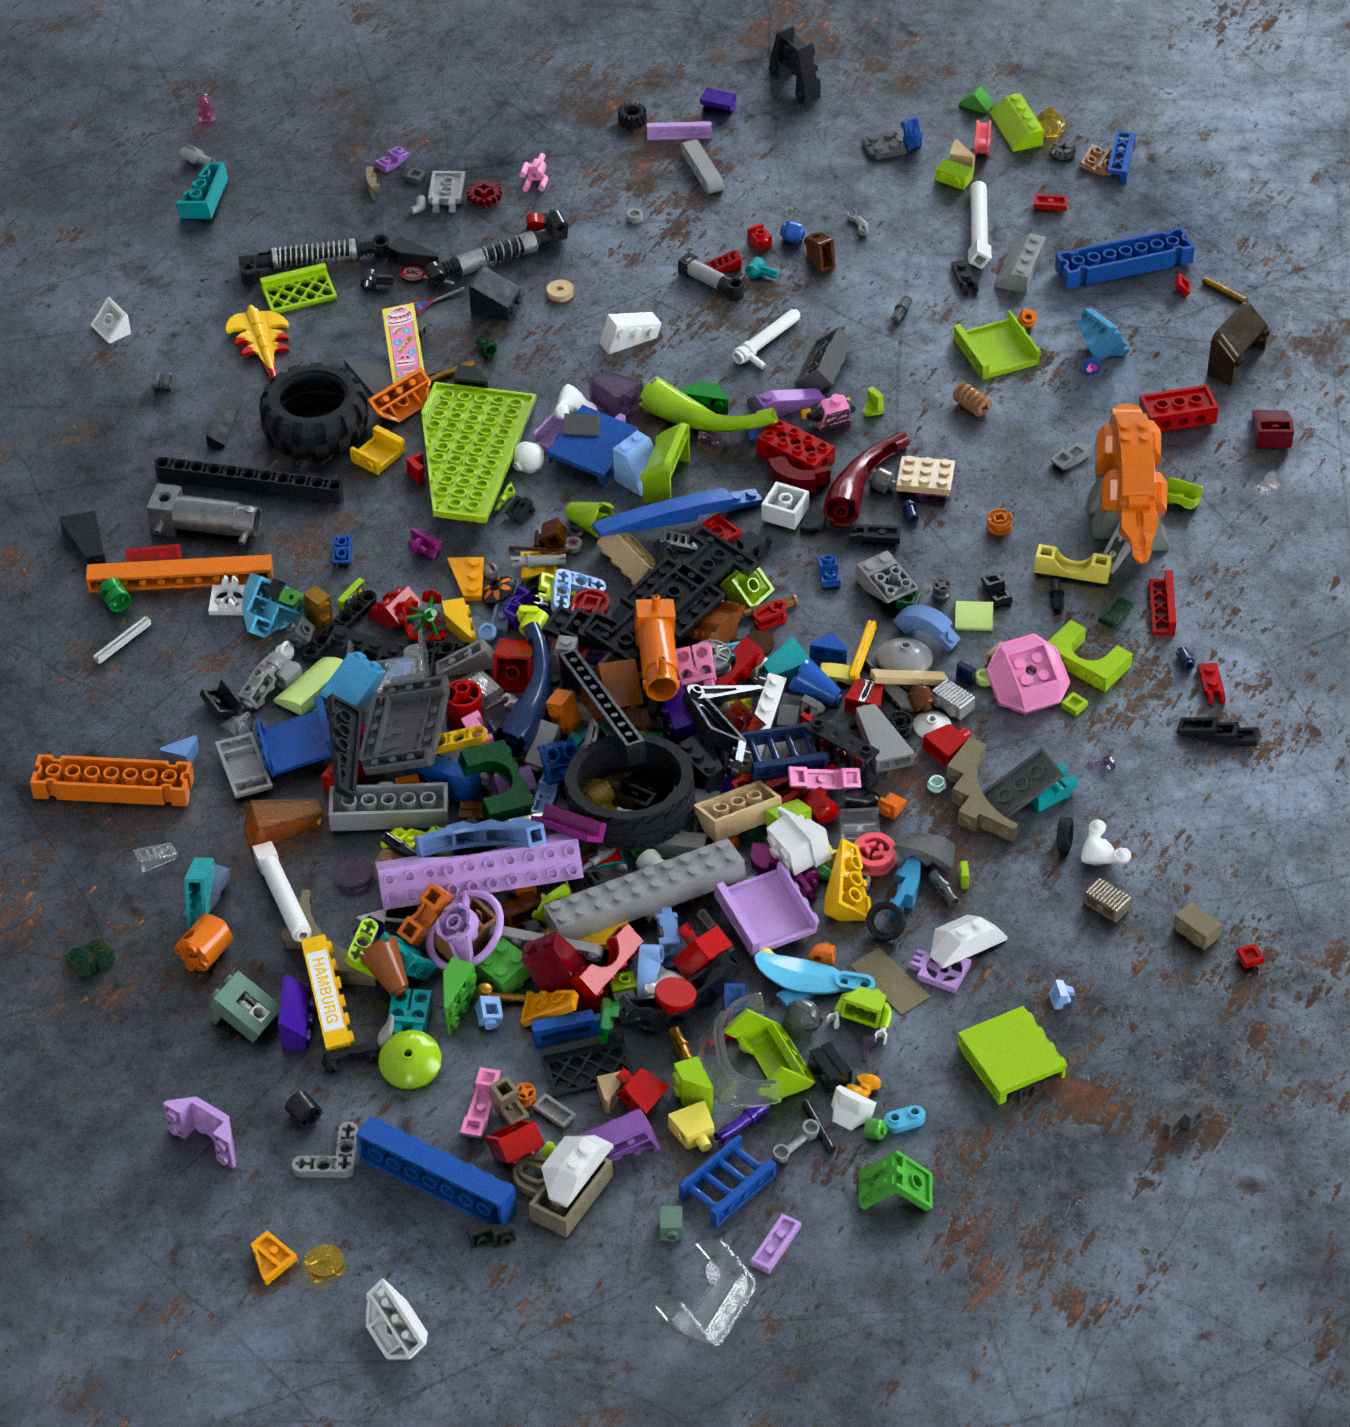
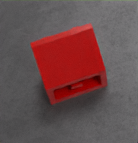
(388, 610)

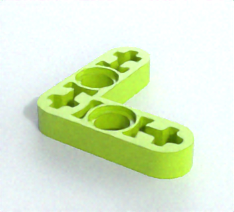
(355, 947)

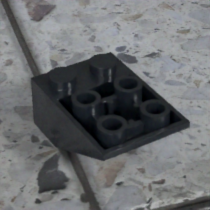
(641, 791)

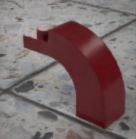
(783, 472)

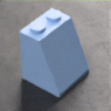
(630, 459)

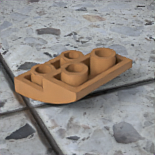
(1097, 160)

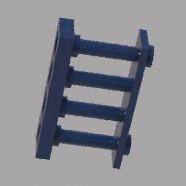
(779, 766)

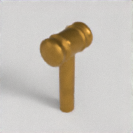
(485, 989)

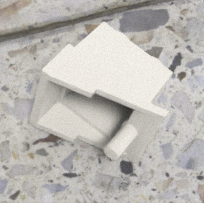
(798, 842)

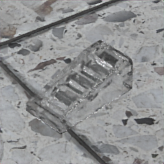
(145, 860)

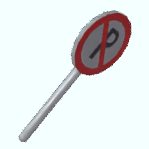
(416, 273)

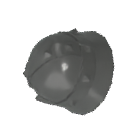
(801, 1015)

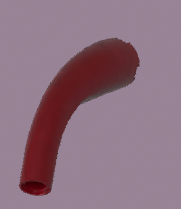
(846, 492)

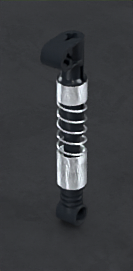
(523, 244)

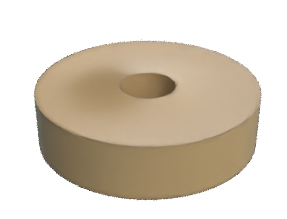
(560, 290)

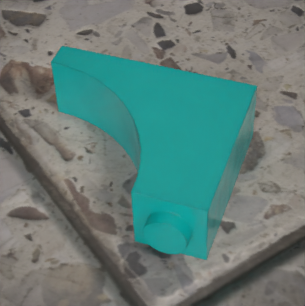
(198, 888)

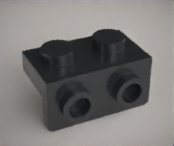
(221, 700)

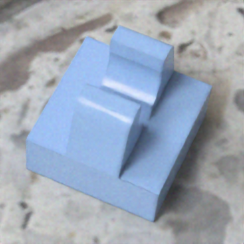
(1060, 994)

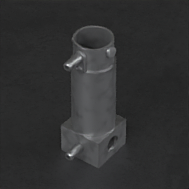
(172, 511)

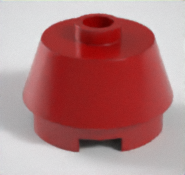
(823, 808)

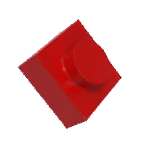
(1182, 284)
(1250, 956)

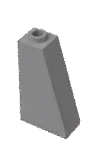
(882, 735)

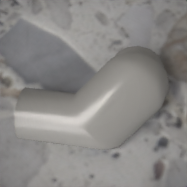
(420, 205)

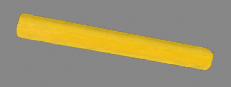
(862, 650)

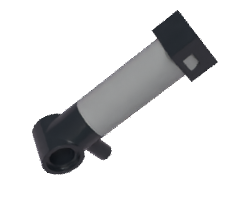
(732, 287)

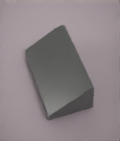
(581, 425)

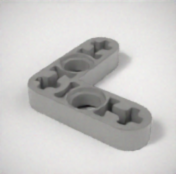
(336, 1162)

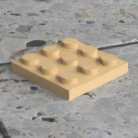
(925, 475)

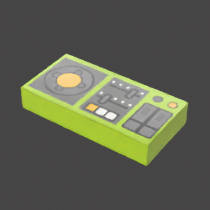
(351, 594)

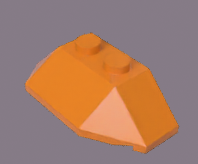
(402, 397)

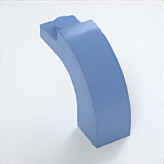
(929, 620)

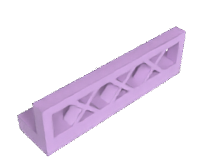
(679, 130)

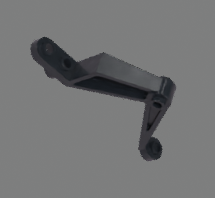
(725, 734)

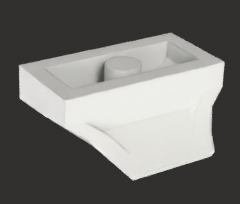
(851, 1108)

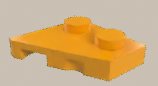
(272, 1256)

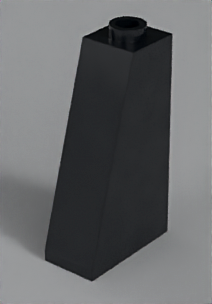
(84, 536)

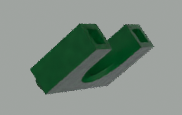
(498, 758)

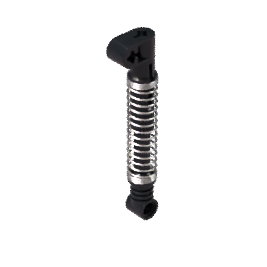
(308, 254)

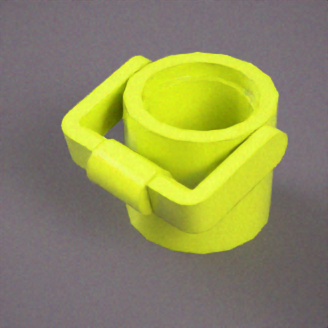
(532, 614)

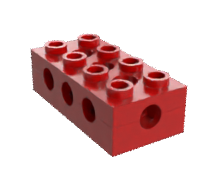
(1180, 407)
(798, 446)

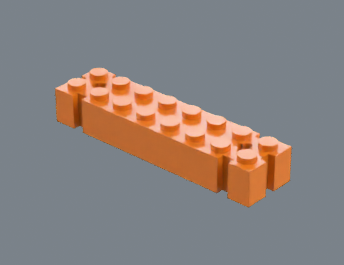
(112, 780)

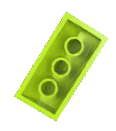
(1017, 123)

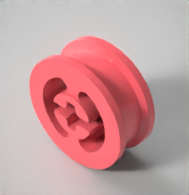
(982, 138)
(883, 860)

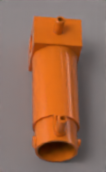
(656, 641)

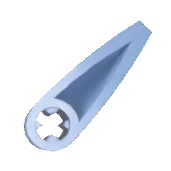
(648, 965)

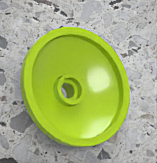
(410, 1071)

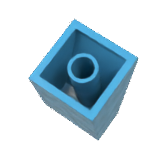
(355, 680)

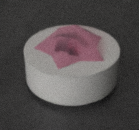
(574, 544)

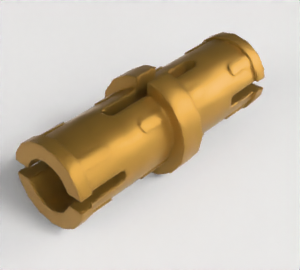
(680, 1044)

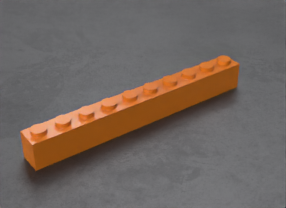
(179, 572)

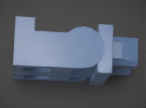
(668, 936)

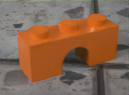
(420, 923)

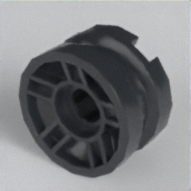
(902, 723)

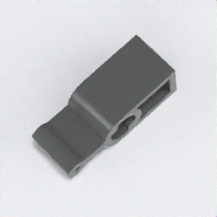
(789, 710)

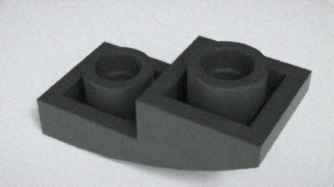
(497, 1233)

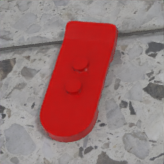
(589, 601)

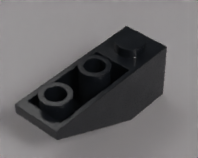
(409, 254)

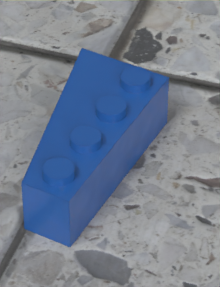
(447, 770)

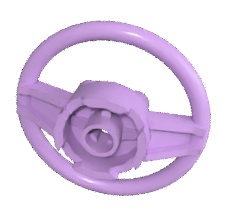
(459, 928)

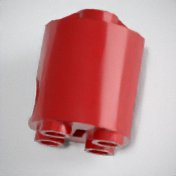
(463, 700)

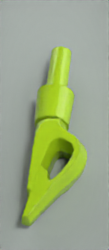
(506, 495)

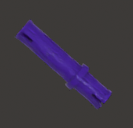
(748, 1117)

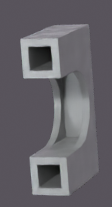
(686, 841)

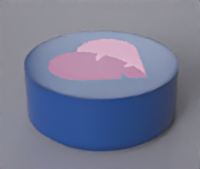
(1091, 366)

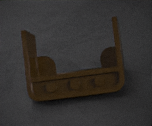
(1232, 338)

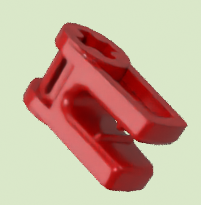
(769, 616)

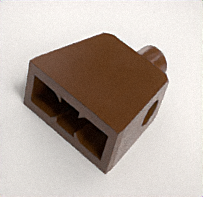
(820, 250)

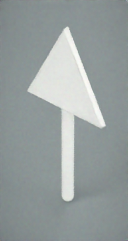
(380, 915)

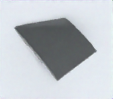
(927, 849)

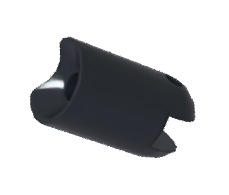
(861, 798)

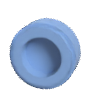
(487, 632)

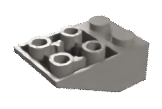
(884, 578)

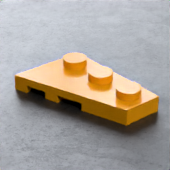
(469, 576)
(547, 1005)

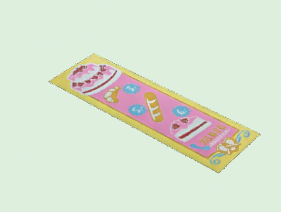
(402, 340)

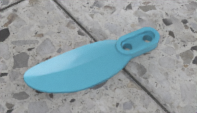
(808, 975)

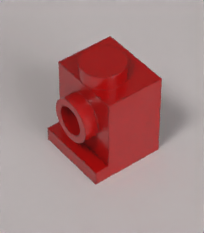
(759, 237)

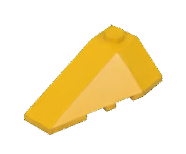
(846, 890)

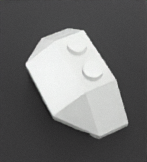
(963, 939)
(572, 1166)
(393, 1323)

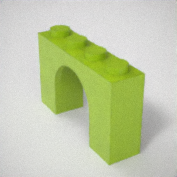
(1100, 672)

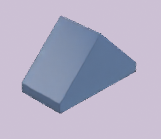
(182, 750)

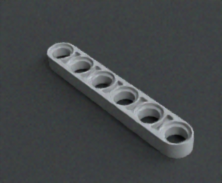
(519, 937)

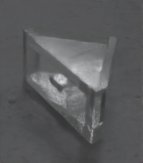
(238, 724)

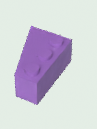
(627, 1134)

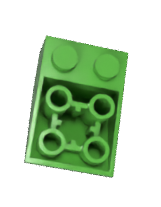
(459, 989)

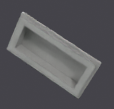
(554, 1111)

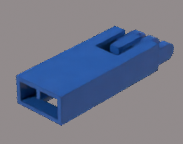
(565, 1028)

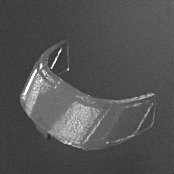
(728, 1085)

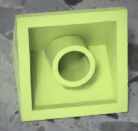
(973, 616)

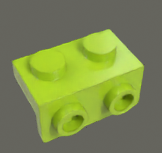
(1183, 493)

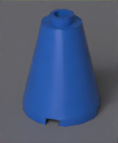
(816, 684)

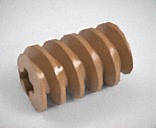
(971, 399)

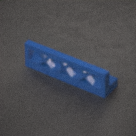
(1126, 155)

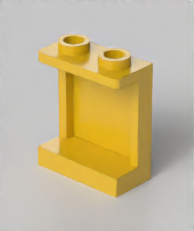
(378, 451)

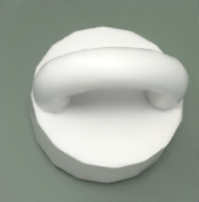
(286, 649)

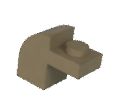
(505, 1101)

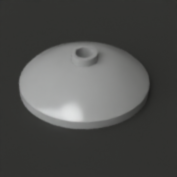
(904, 654)

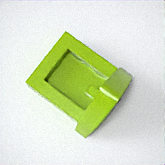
(874, 403)

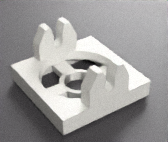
(230, 588)

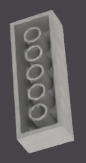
(390, 807)

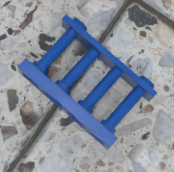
(733, 1197)

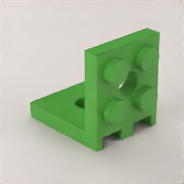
(895, 1175)

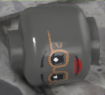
(881, 479)

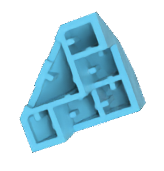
(263, 613)

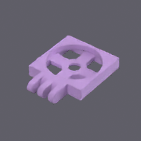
(922, 962)

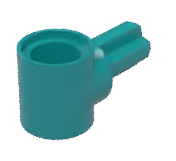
(758, 268)

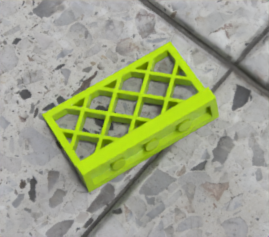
(295, 279)

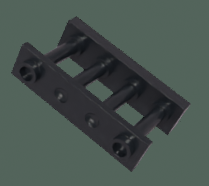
(848, 743)

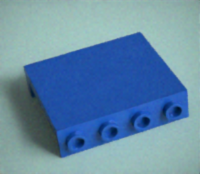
(592, 453)

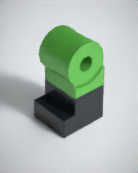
(287, 596)

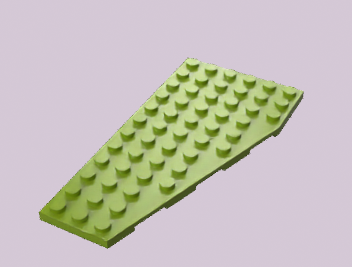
(471, 446)

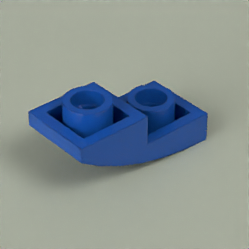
(342, 549)
(829, 571)

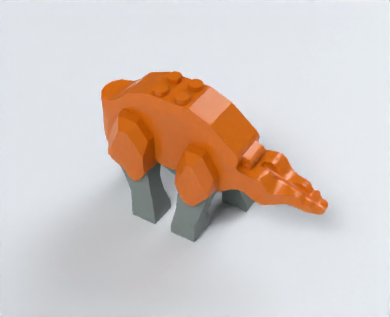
(1128, 482)

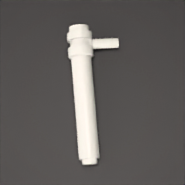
(749, 349)

